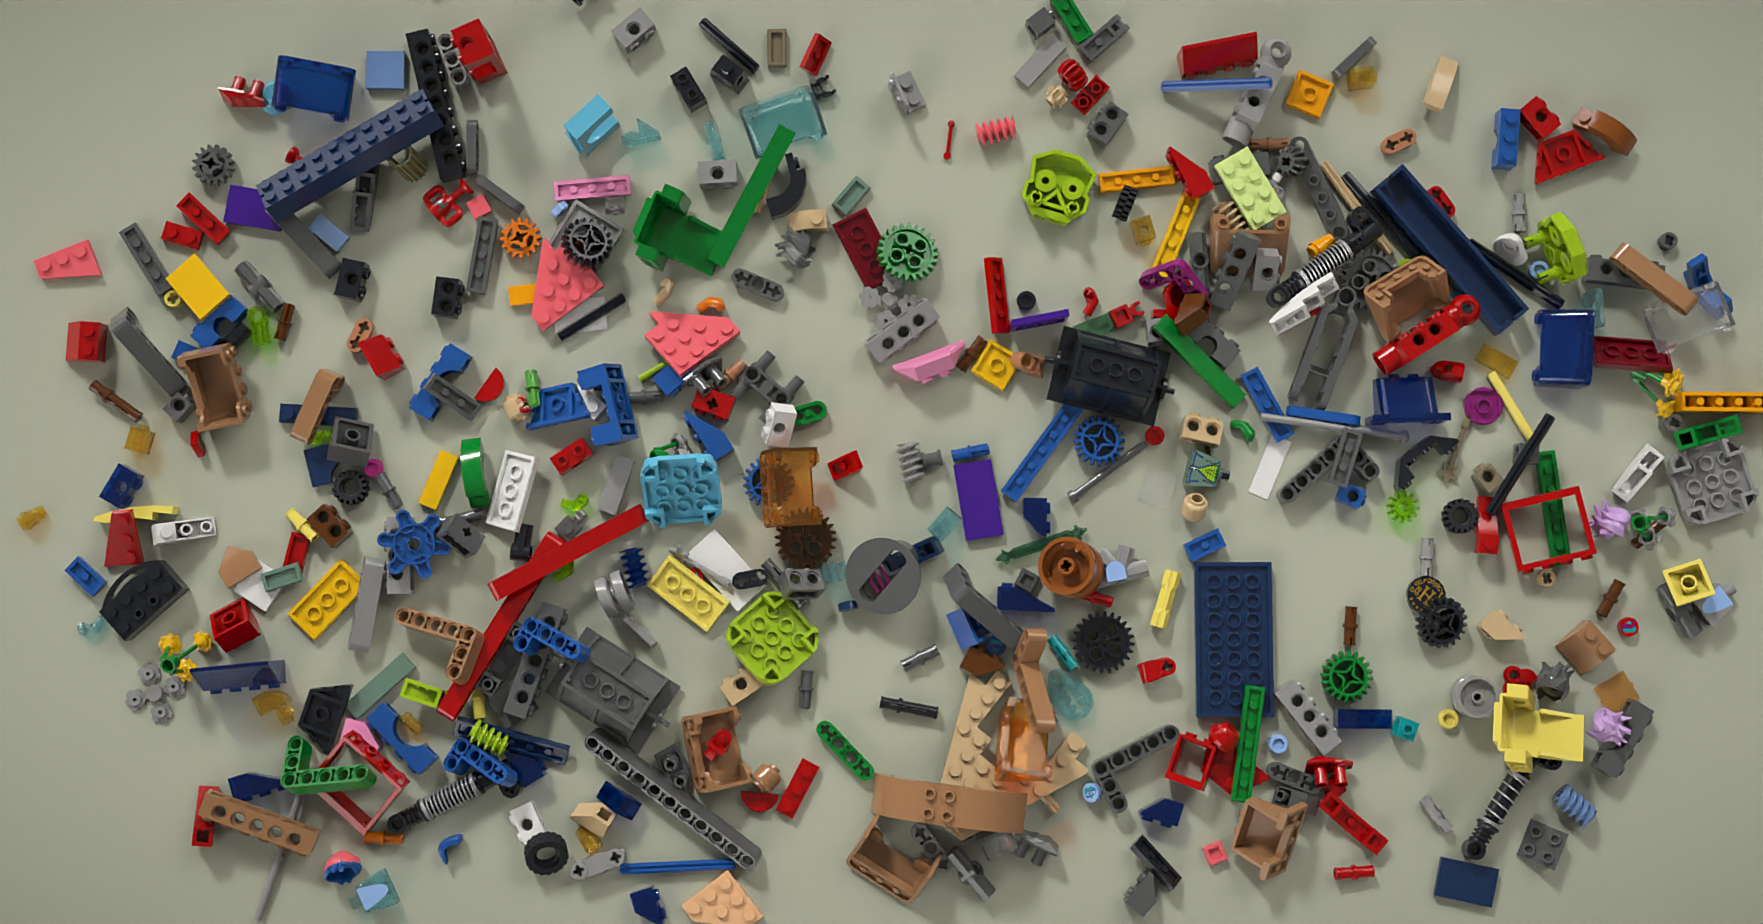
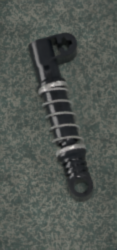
(1500, 806)

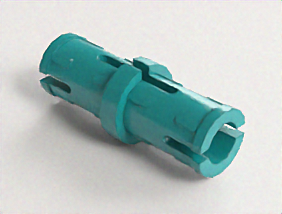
(1062, 652)

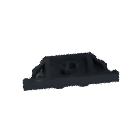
(324, 714)

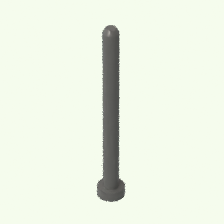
(1073, 495)

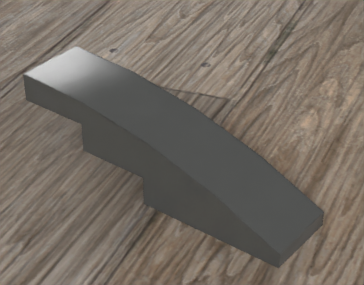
(364, 199)

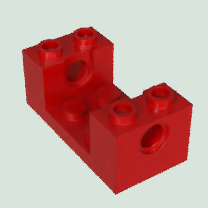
(478, 51)

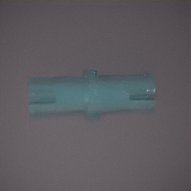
(713, 140)

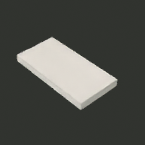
(512, 491)
(722, 559)

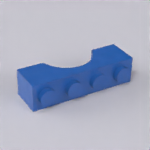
(451, 361)
(385, 720)

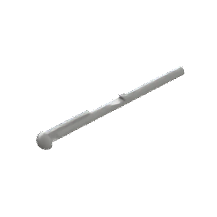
(1403, 437)
(294, 814)

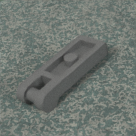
(1103, 38)

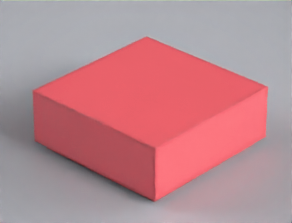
(479, 206)
(1214, 853)

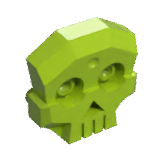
(1062, 172)
(1561, 247)

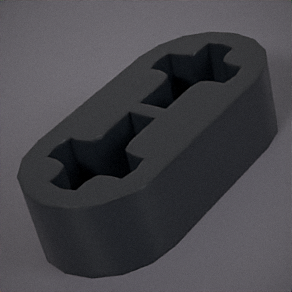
(748, 574)

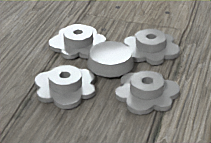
(888, 300)
(155, 693)

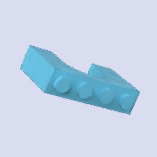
(591, 125)

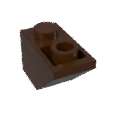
(1193, 312)
(979, 663)

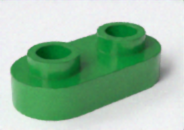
(807, 411)

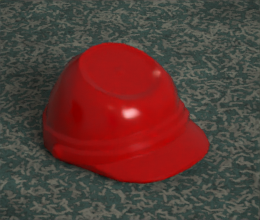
(1224, 736)

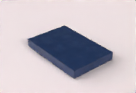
(1466, 882)

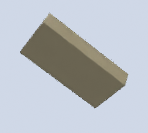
(776, 48)

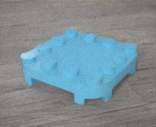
(681, 489)

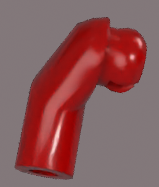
(1091, 299)

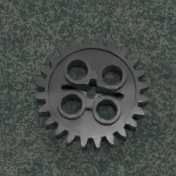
(1379, 264)

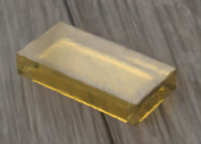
(1496, 360)

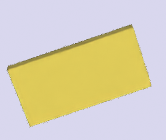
(688, 593)

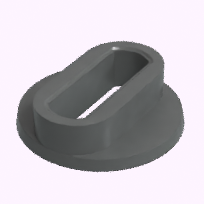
(867, 560)

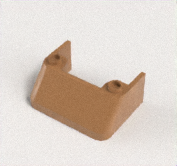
(888, 867)

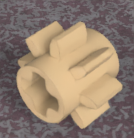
(1056, 96)

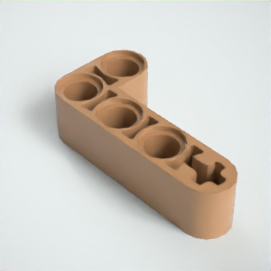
(316, 404)

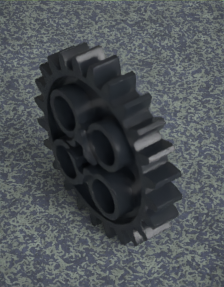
(1106, 659)

